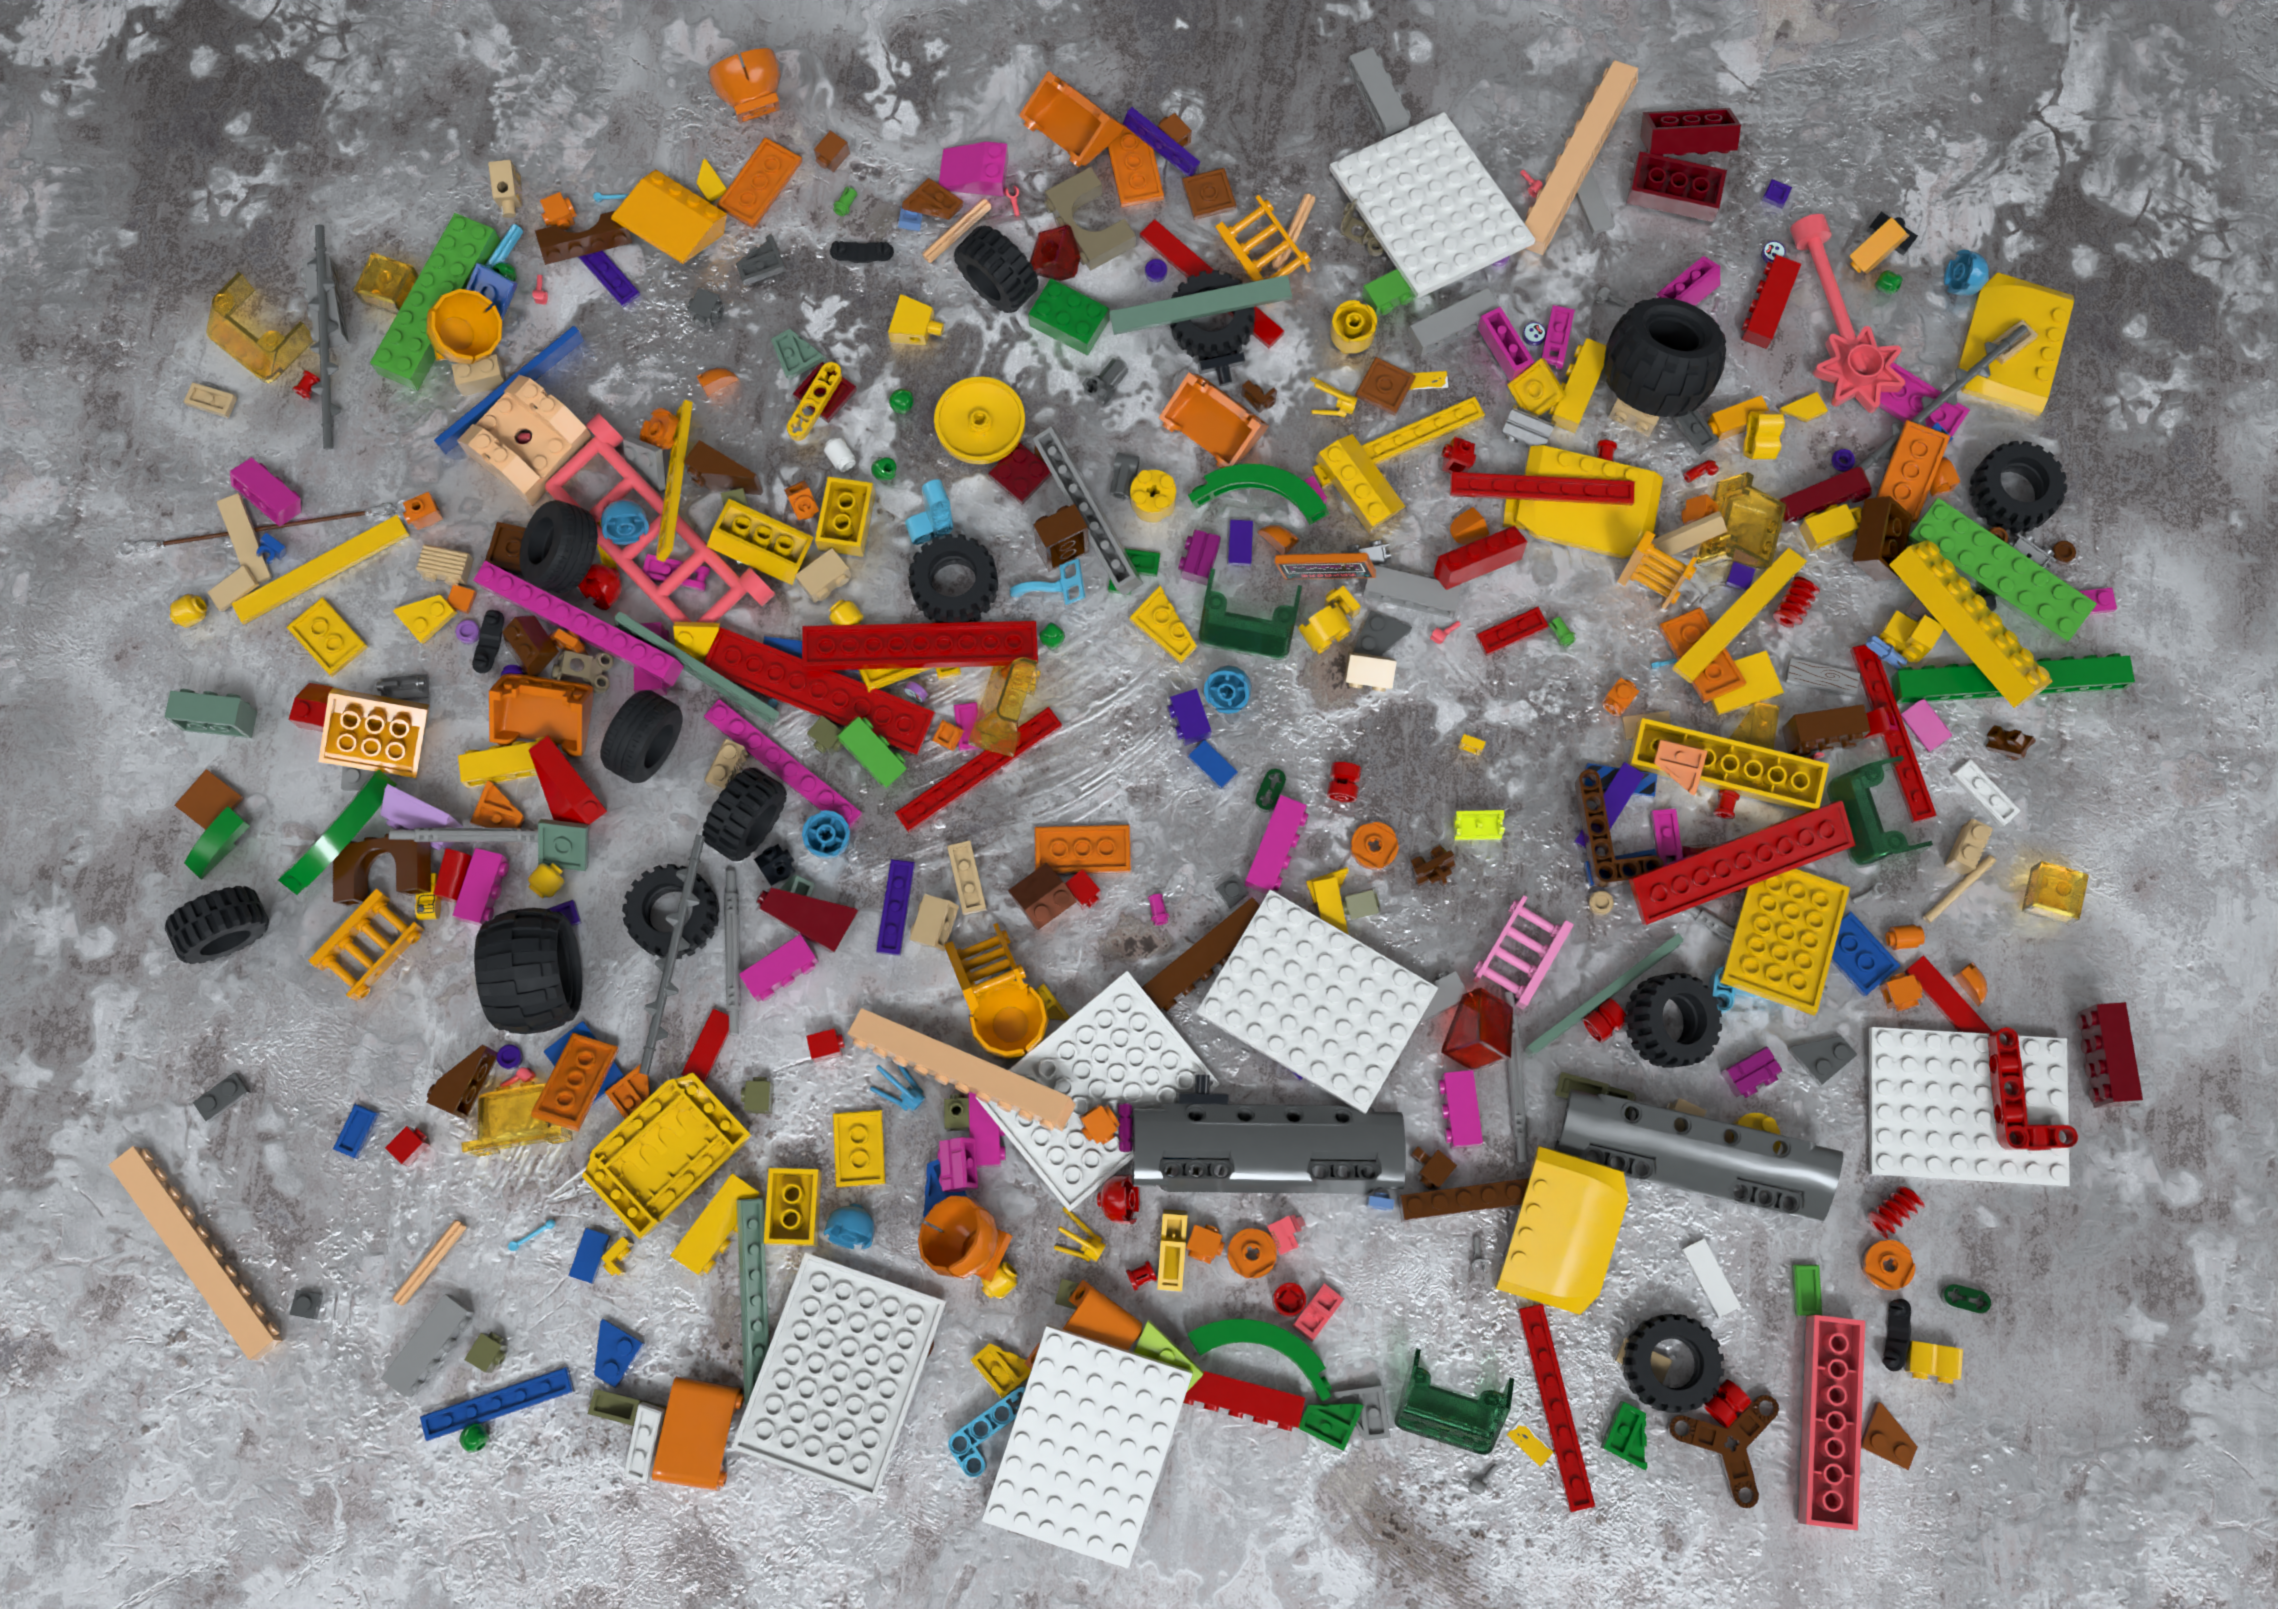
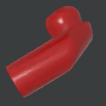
(1706, 467)

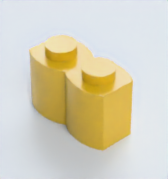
(1763, 435)
(1934, 1361)

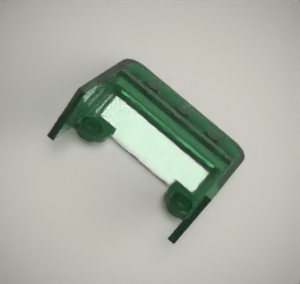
(1245, 633)
(1871, 841)
(1451, 1416)

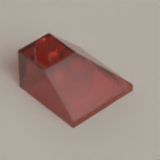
(1056, 254)

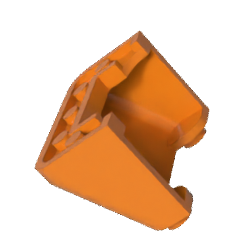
(1070, 120)
(1213, 420)
(540, 707)
(696, 1433)

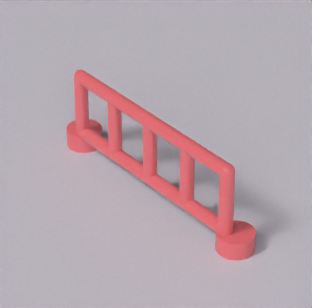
(605, 442)

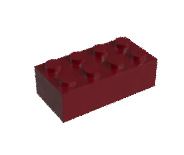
(1690, 131)
(1676, 186)
(2109, 1055)

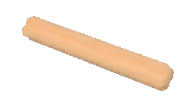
(1295, 228)
(956, 230)
(429, 1262)

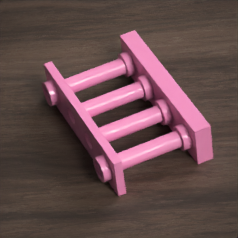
(1534, 972)

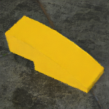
(1172, 1250)

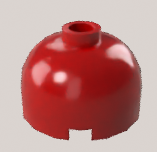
(602, 585)
(1119, 1199)

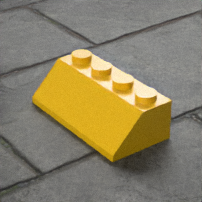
(1359, 482)
(759, 541)
(714, 1227)

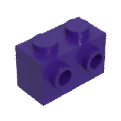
(1189, 717)

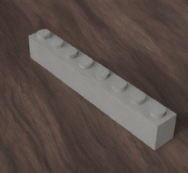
(1079, 493)

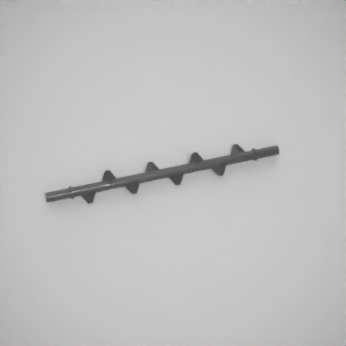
(322, 346)
(1948, 396)
(667, 964)

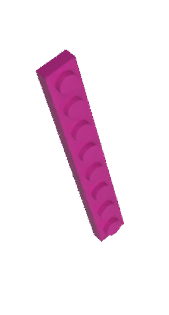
(780, 762)

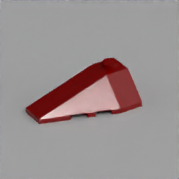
(310, 707)
(563, 787)

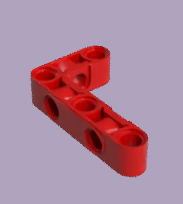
(2011, 1109)

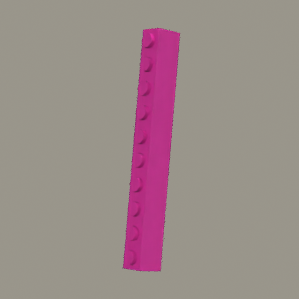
(579, 622)

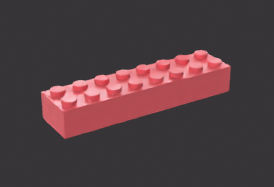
(1831, 1422)

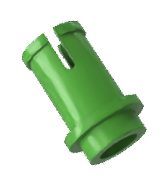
(842, 206)
(1562, 632)

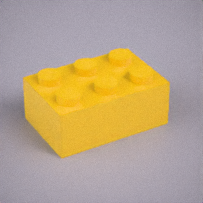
(845, 516)
(792, 1207)

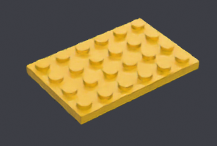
(1786, 939)

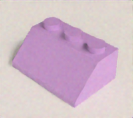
(409, 812)

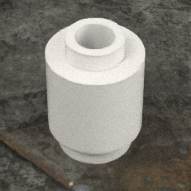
(840, 454)

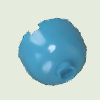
(1966, 273)
(624, 522)
(1228, 689)
(826, 835)
(850, 1226)

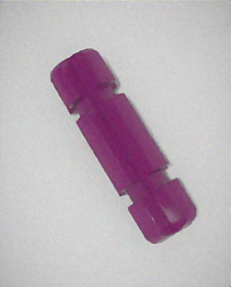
(1125, 1127)

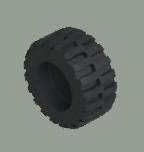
(996, 269)
(1212, 343)
(2030, 463)
(950, 552)
(744, 814)
(648, 891)
(216, 924)
(1699, 1017)
(1706, 1363)

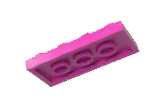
(1908, 403)

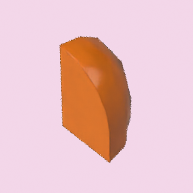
(716, 379)
(1945, 478)
(1469, 527)
(1279, 537)
(1973, 983)

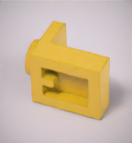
(1345, 601)
(618, 1251)

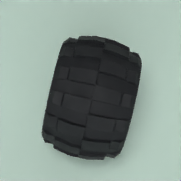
(1664, 357)
(528, 970)

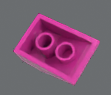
(975, 168)

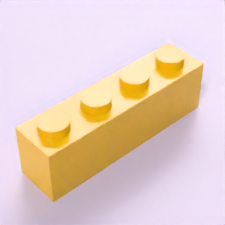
(1580, 385)
(497, 764)

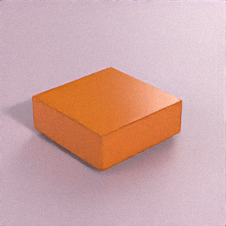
(461, 598)
(948, 735)

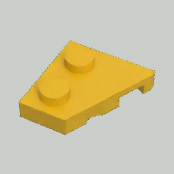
(426, 616)
(695, 638)
(1000, 1369)

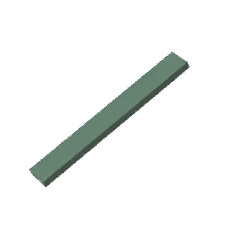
(1200, 305)
(699, 670)
(1603, 995)
(752, 1290)

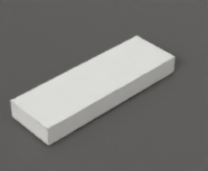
(1985, 793)
(1710, 1278)
(644, 1442)

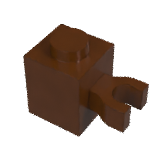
(1435, 1168)

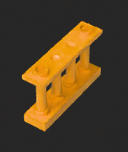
(1241, 250)
(1658, 577)
(343, 940)
(967, 979)

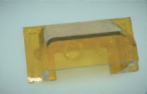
(1751, 524)
(1002, 704)
(507, 1121)

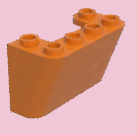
(1099, 1320)

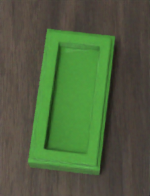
(1807, 1290)

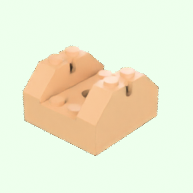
(525, 467)

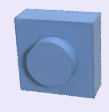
(910, 220)
(1380, 1201)

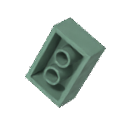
(211, 713)

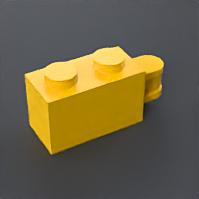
(1830, 526)

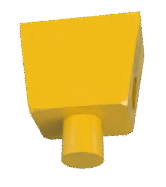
(913, 322)

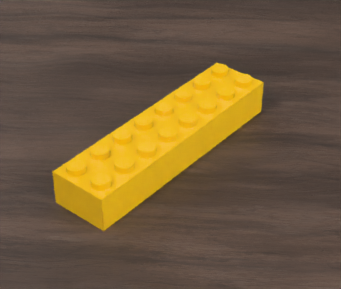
(1971, 623)
(1737, 766)

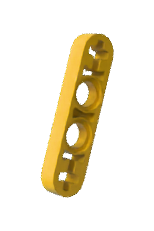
(817, 402)

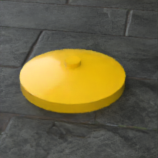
(979, 420)

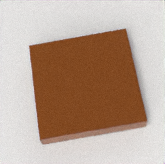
(1209, 193)
(1385, 386)
(207, 799)

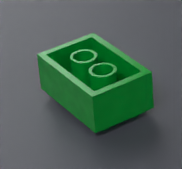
(1069, 317)

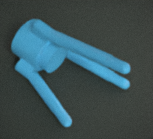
(911, 1097)

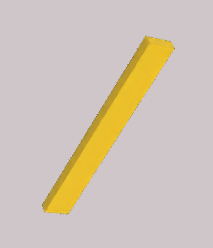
(1416, 434)
(674, 482)
(320, 569)
(1739, 615)

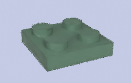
(563, 844)

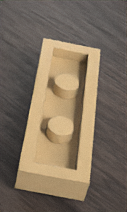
(966, 878)

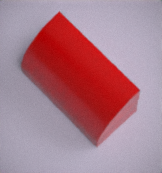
(451, 875)

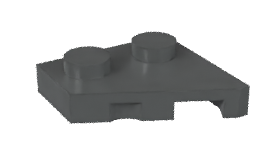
(761, 262)
(1380, 634)
(1823, 1057)

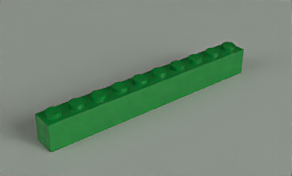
(1969, 682)

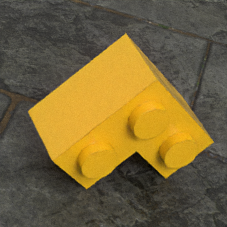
(1910, 637)

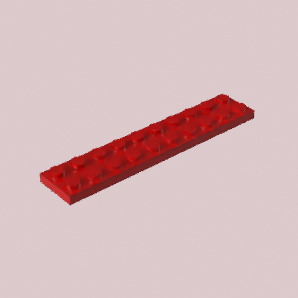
(917, 645)
(817, 692)
(1741, 862)

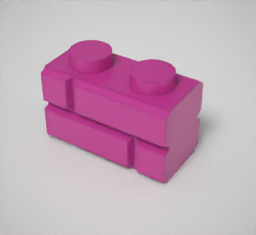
(958, 1164)

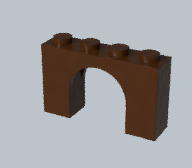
(355, 860)

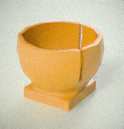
(462, 328)
(1009, 1020)

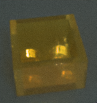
(385, 283)
(2055, 893)

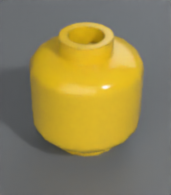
(188, 610)
(845, 613)
(546, 880)
(1002, 1282)

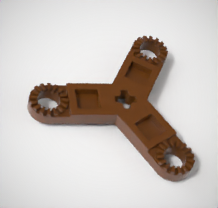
(1744, 1431)

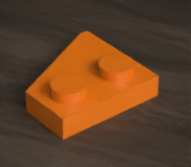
(568, 641)
(1681, 763)
(496, 810)
(630, 1092)

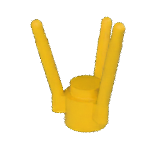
(1345, 401)
(1091, 1247)

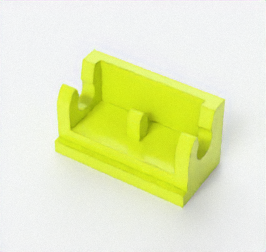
(1478, 825)

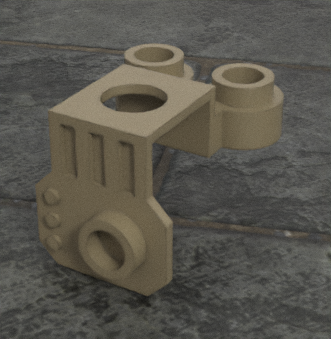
(1368, 237)
(591, 671)

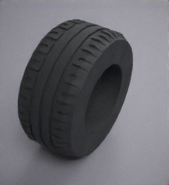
(558, 546)
(641, 736)

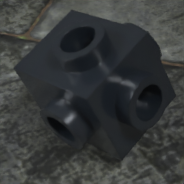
(775, 864)

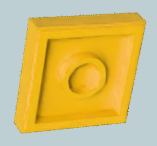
(1537, 388)

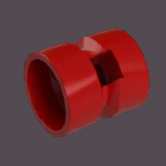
(1344, 778)
(1602, 1023)
(1289, 1299)
(1727, 1403)

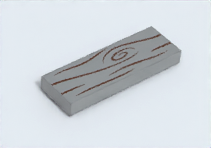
(1822, 677)

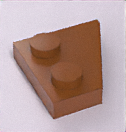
(933, 201)
(1888, 1439)

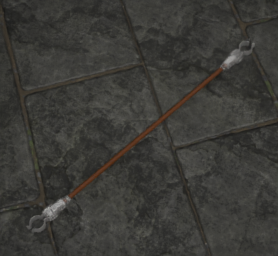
(145, 546)

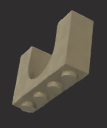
(1093, 246)

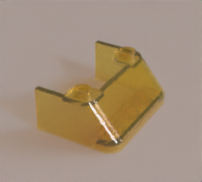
(263, 357)

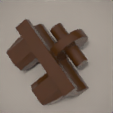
(2010, 743)
(1434, 870)

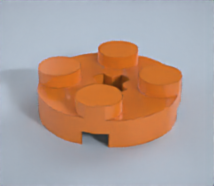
(660, 429)
(1374, 859)
(1265, 1258)
(1902, 1261)

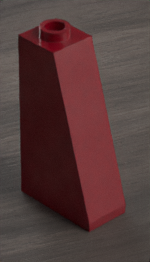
(813, 918)

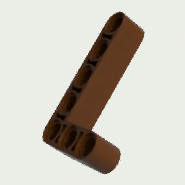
(1603, 839)

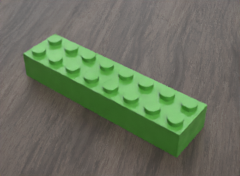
(406, 349)
(2004, 572)

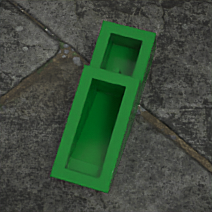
(216, 842)

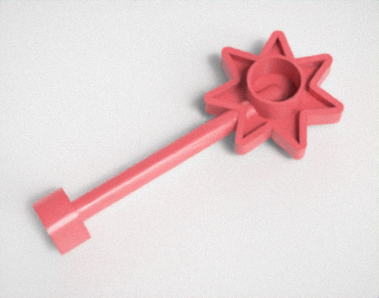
(1857, 363)

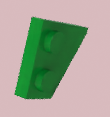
(1331, 1422)
(1627, 1435)

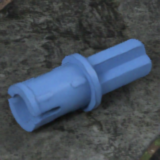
(1885, 652)

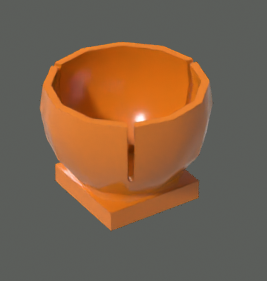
(748, 88)
(968, 1239)

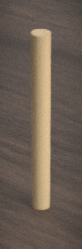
(1959, 889)

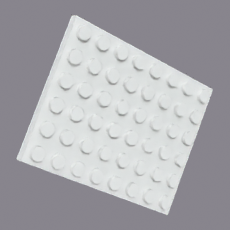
(1431, 204)
(1317, 1001)
(1103, 1055)
(1937, 1111)
(839, 1376)
(1087, 1446)

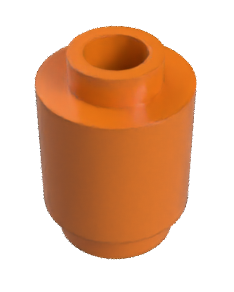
(1905, 937)

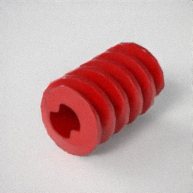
(1796, 602)
(1894, 1209)

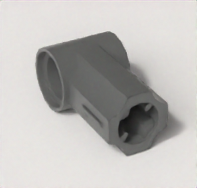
(1124, 472)

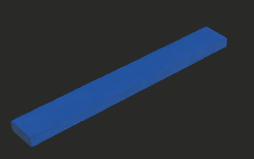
(533, 369)

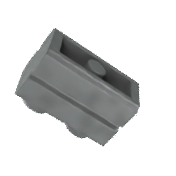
(1527, 427)

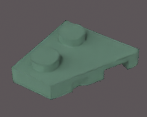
(795, 353)

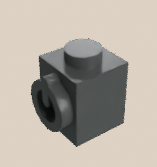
(705, 308)

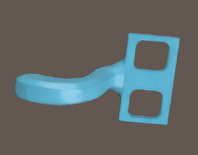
(1062, 585)

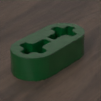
(1275, 793)
(1964, 1304)

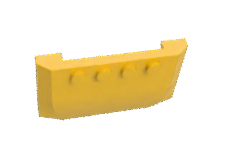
(2028, 375)
(1590, 526)
(663, 1153)
(1564, 1231)

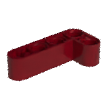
(1846, 486)

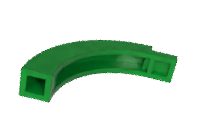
(1264, 478)
(337, 834)
(1259, 1332)

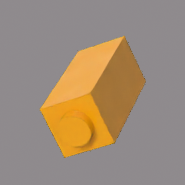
(1878, 246)
(1734, 418)

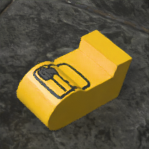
(428, 905)

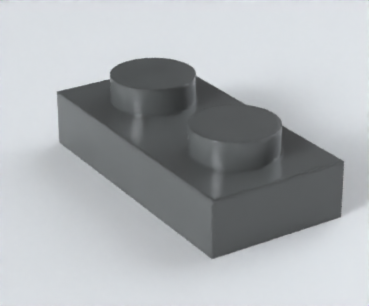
(1696, 431)
(221, 1097)

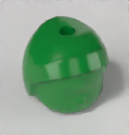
(506, 269)
(1889, 282)
(901, 401)
(884, 469)
(1052, 636)
(473, 1438)

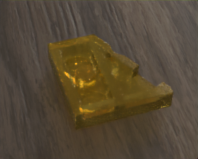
(1758, 726)

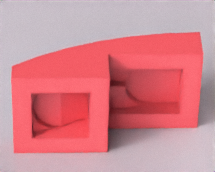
(1318, 1312)

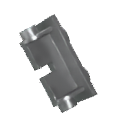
(1375, 551)
(2039, 555)
(404, 687)

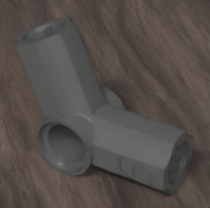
(1104, 385)

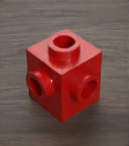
(1458, 455)

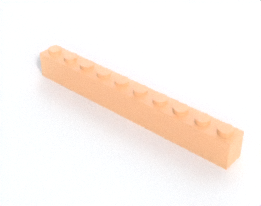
(1579, 153)
(962, 1070)
(196, 1253)

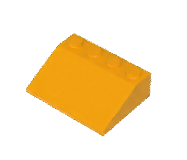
(670, 217)
(373, 732)

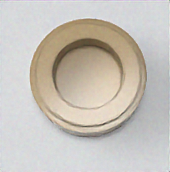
(1600, 903)

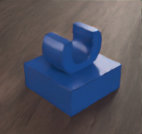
(272, 546)

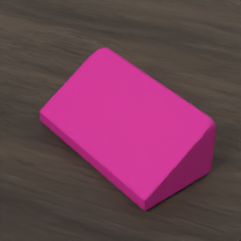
(1926, 725)

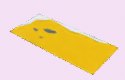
(1430, 380)
(1530, 1443)

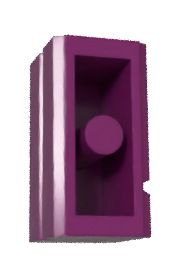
(1200, 556)
(1751, 1072)

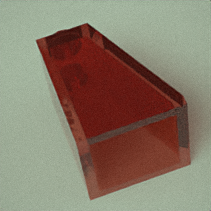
(1480, 1031)

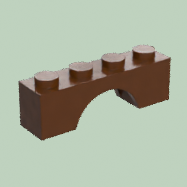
(563, 245)

